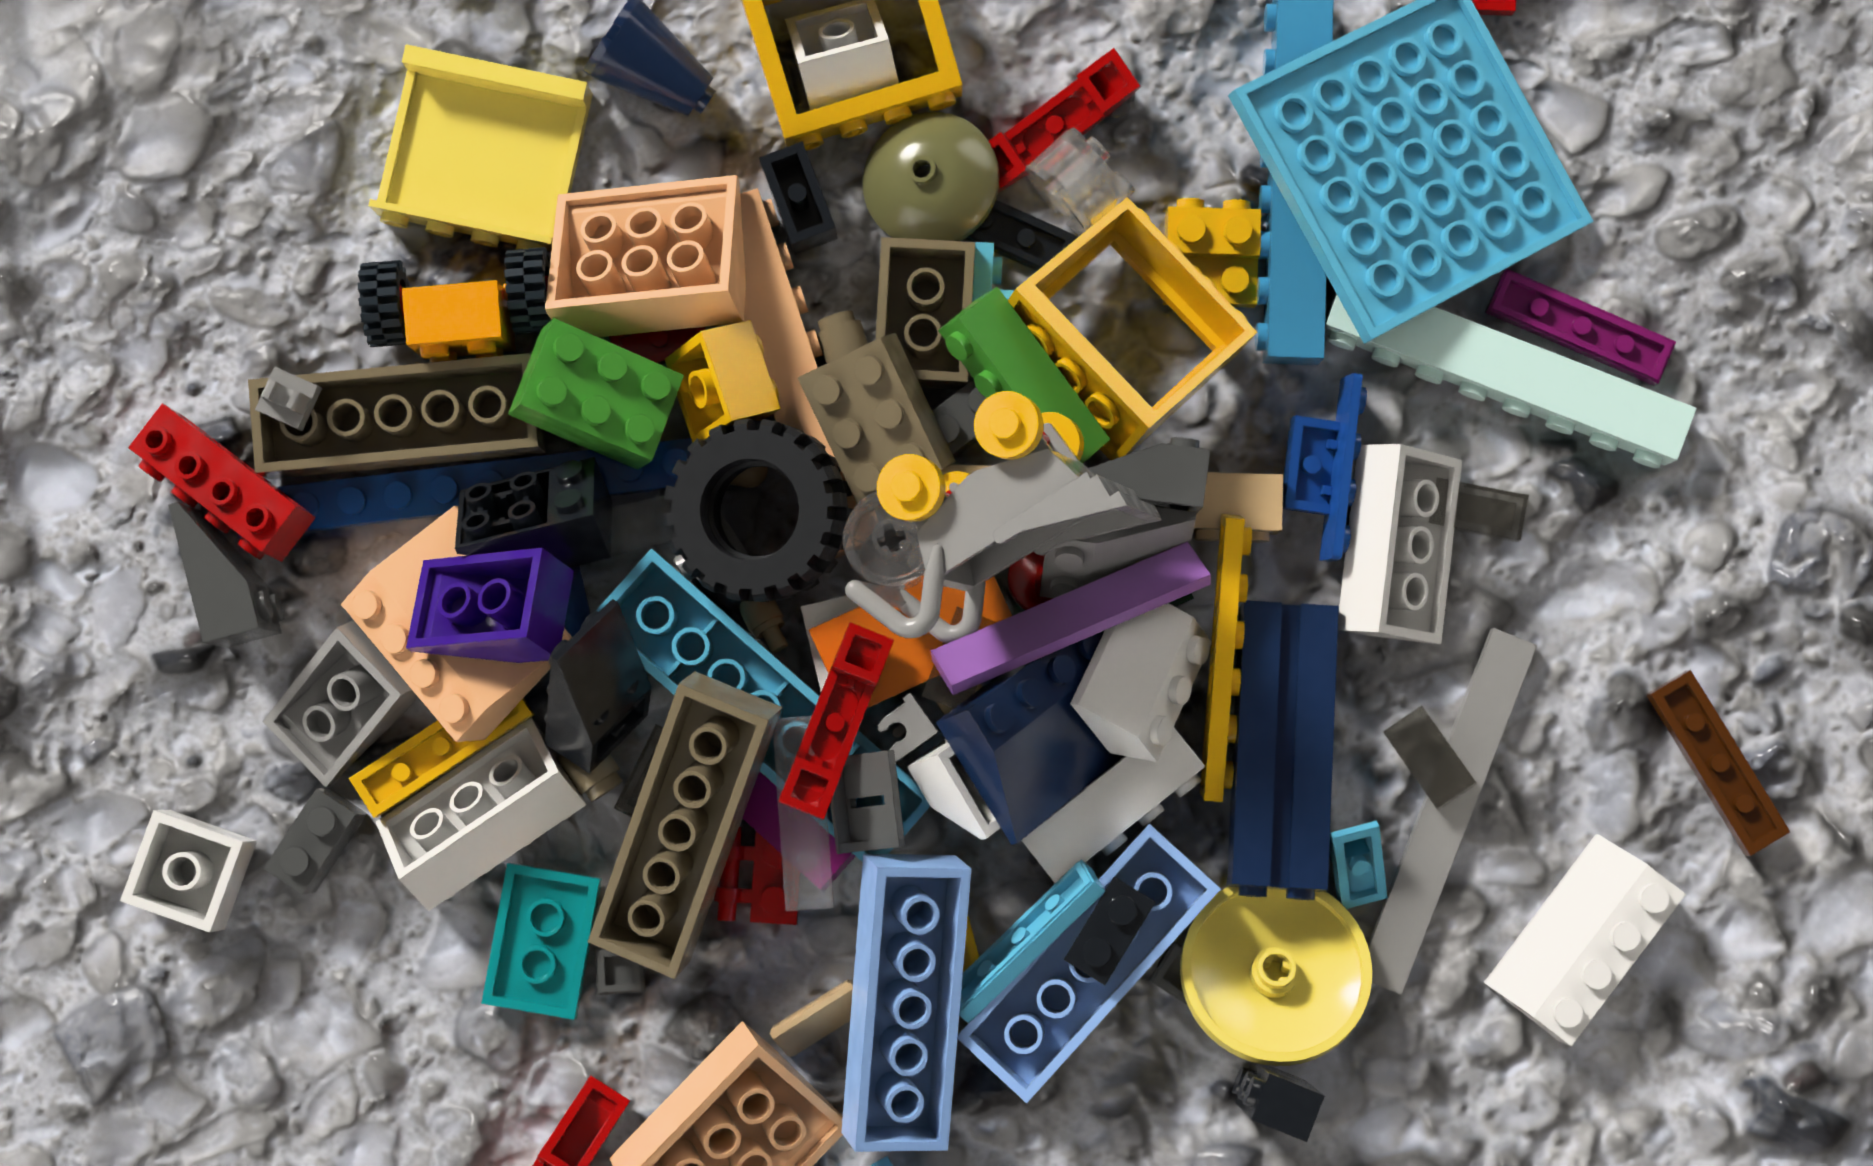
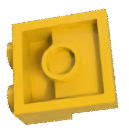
(1220, 244)

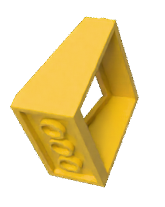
(854, 114)
(1172, 276)

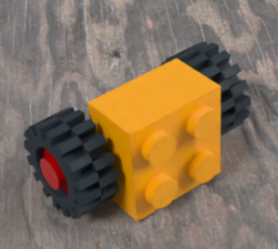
(458, 317)

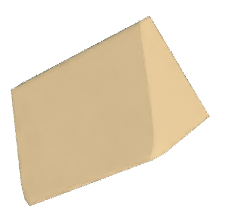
(814, 1020)

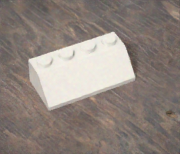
(1395, 558)
(478, 815)
(1584, 939)

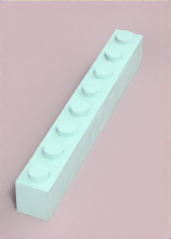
(1527, 381)

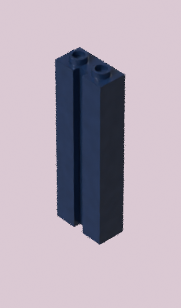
(1283, 750)

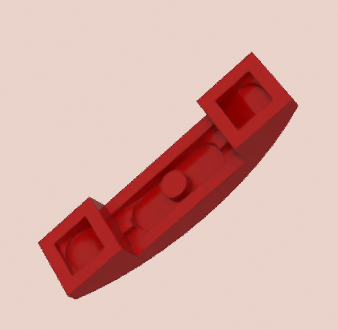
(1080, 105)
(835, 721)

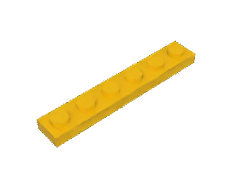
(1226, 636)

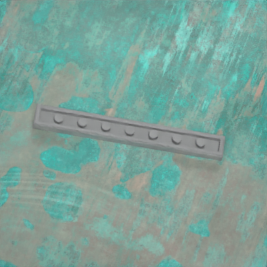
(1439, 833)

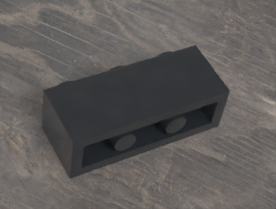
(1278, 1099)

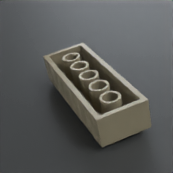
(399, 419)
(684, 824)

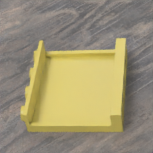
(481, 149)

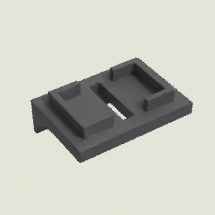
(872, 825)

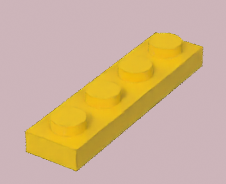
(423, 761)

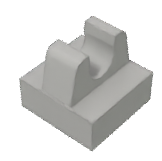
(288, 398)

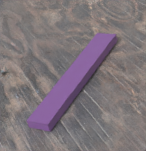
(1070, 618)

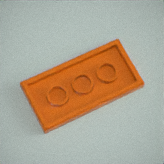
(909, 658)

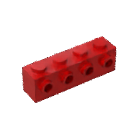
(221, 483)

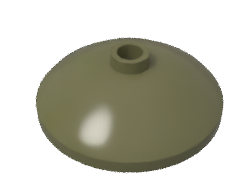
(950, 198)

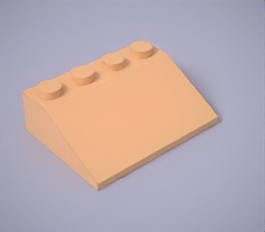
(648, 257)
(461, 692)
(737, 1111)

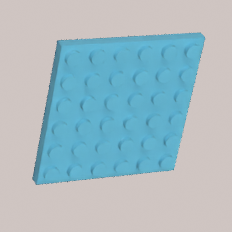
(1410, 161)

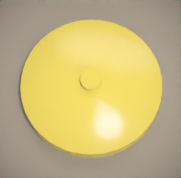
(1276, 975)

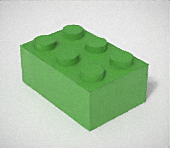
(596, 394)

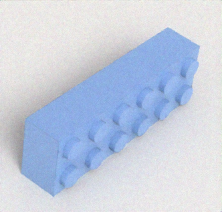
(905, 1002)
(1056, 1005)

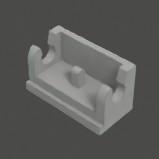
(912, 722)

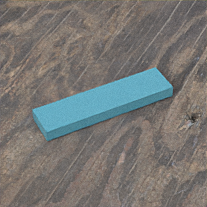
(1028, 938)

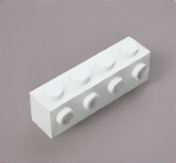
(1112, 804)

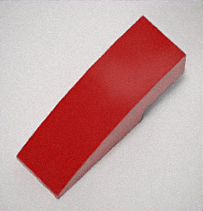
(584, 1126)

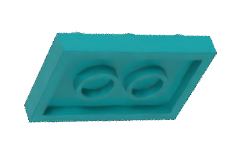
(541, 941)

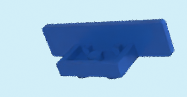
(1321, 465)

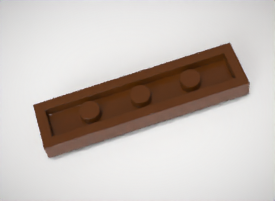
(1718, 763)

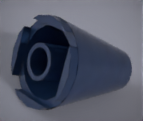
(650, 62)

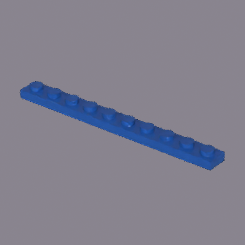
(437, 490)

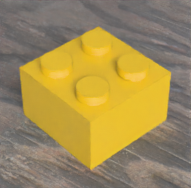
(723, 378)

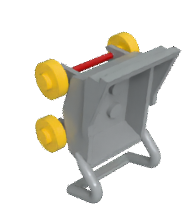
(995, 515)

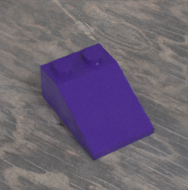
(491, 606)

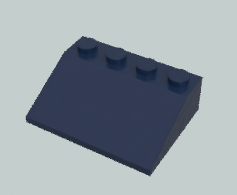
(1027, 740)

